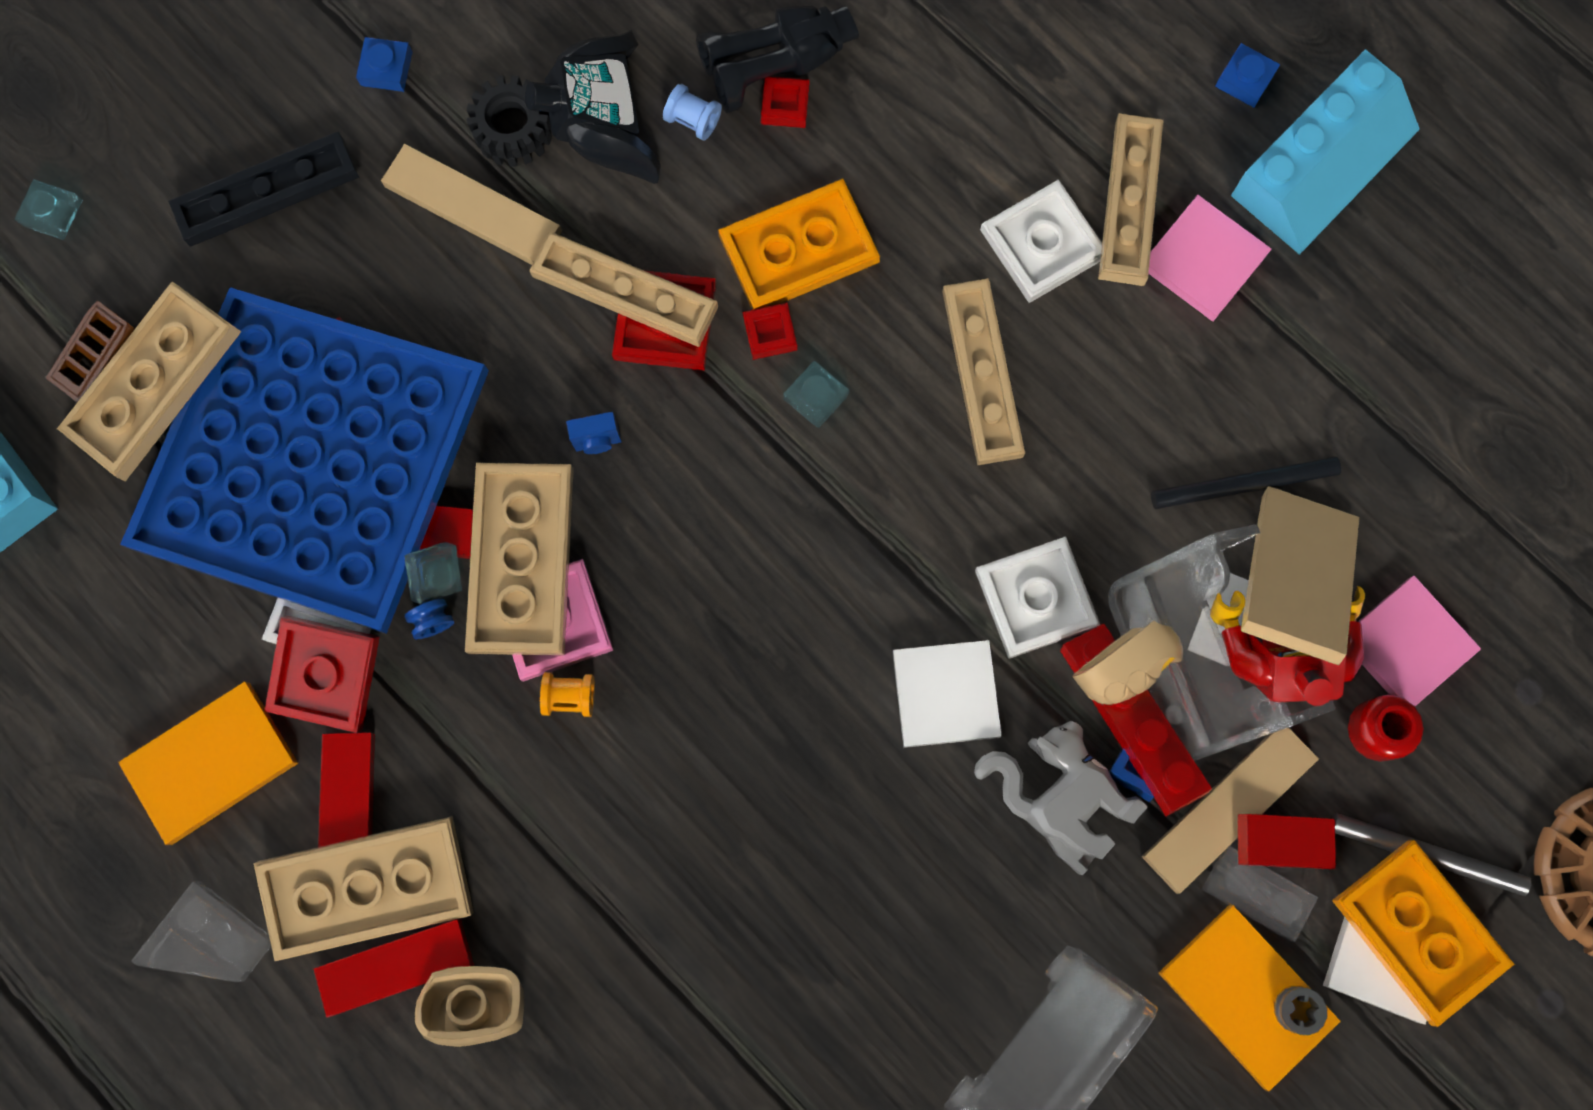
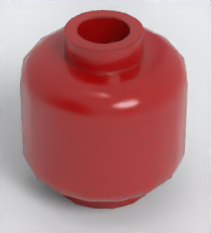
(1385, 728)

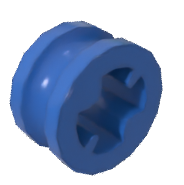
(429, 619)

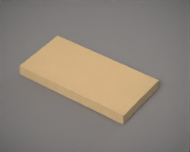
(148, 381)
(519, 559)
(1302, 576)
(363, 888)

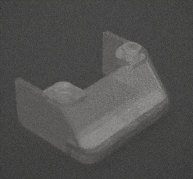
(1201, 691)
(1065, 1045)

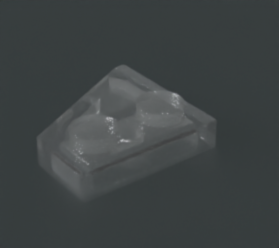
(205, 939)

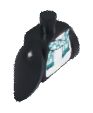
(594, 105)

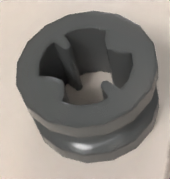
(1316, 1013)

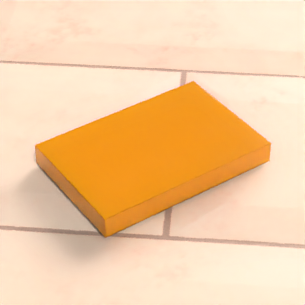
(799, 245)
(207, 763)
(1423, 933)
(1232, 985)

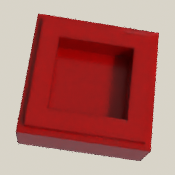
(785, 102)
(770, 331)

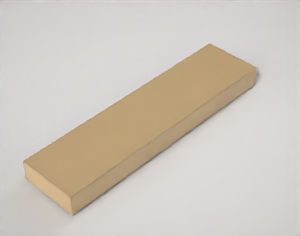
(1131, 200)
(468, 204)
(624, 289)
(983, 372)
(1214, 820)

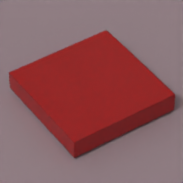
(646, 345)
(321, 673)

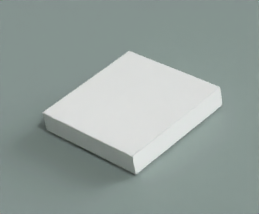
(1043, 241)
(1037, 597)
(946, 694)
(1361, 975)

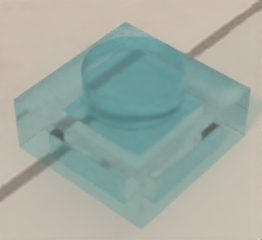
(48, 209)
(816, 394)
(433, 572)

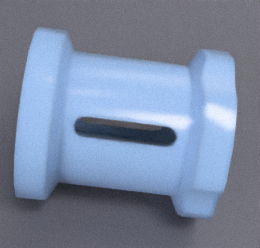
(692, 111)

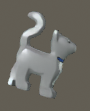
(1070, 802)

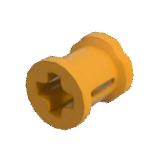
(567, 694)

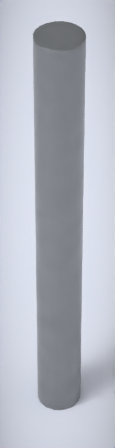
(1439, 856)

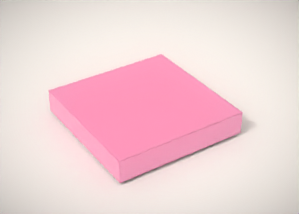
(1206, 258)
(585, 629)
(1413, 642)

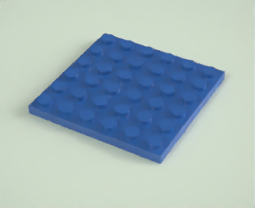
(308, 461)

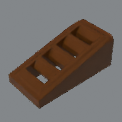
(87, 333)

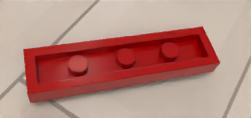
(1144, 734)

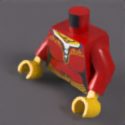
(1284, 672)

